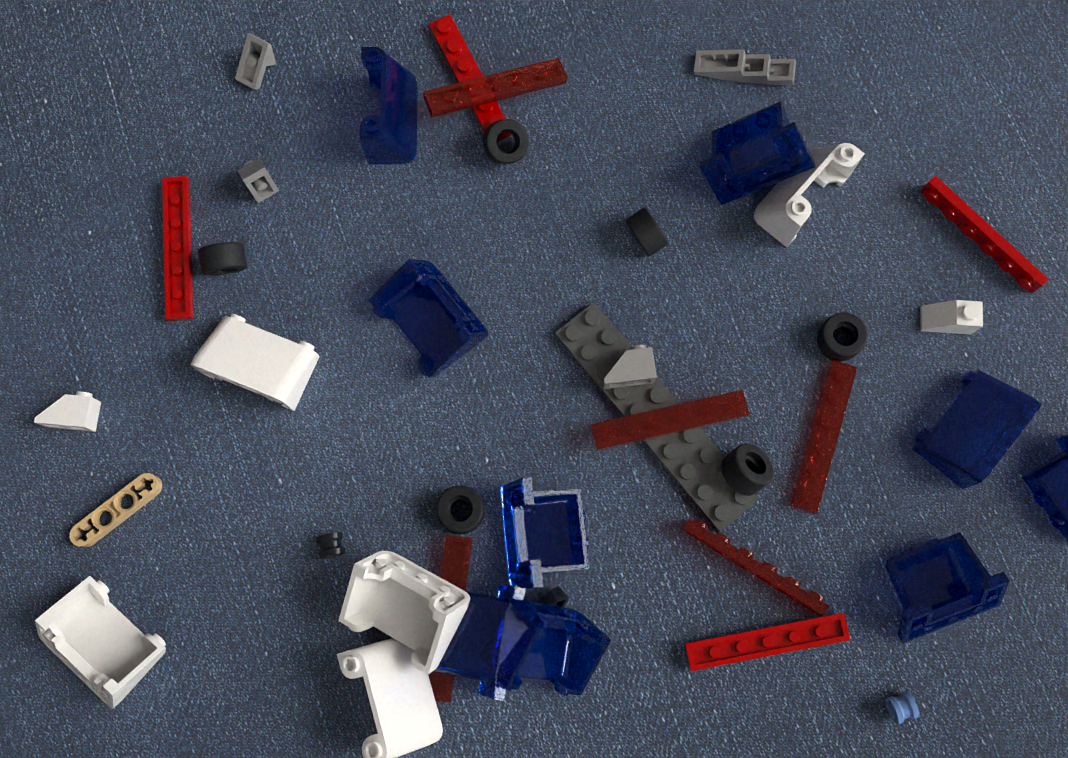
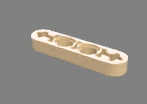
(118, 513)

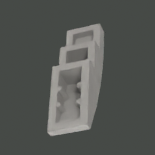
(748, 68)

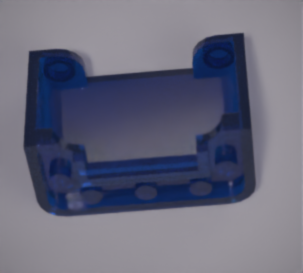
(393, 133)
(429, 315)
(976, 428)
(548, 645)

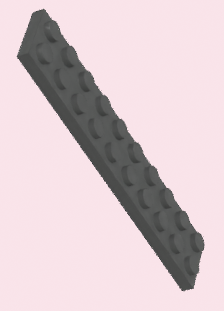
(687, 454)

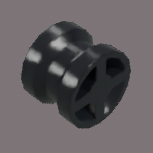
(330, 545)

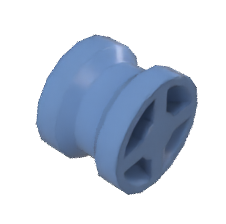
(902, 707)

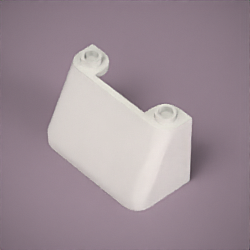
(785, 209)
(257, 361)
(405, 605)
(99, 641)
(398, 698)

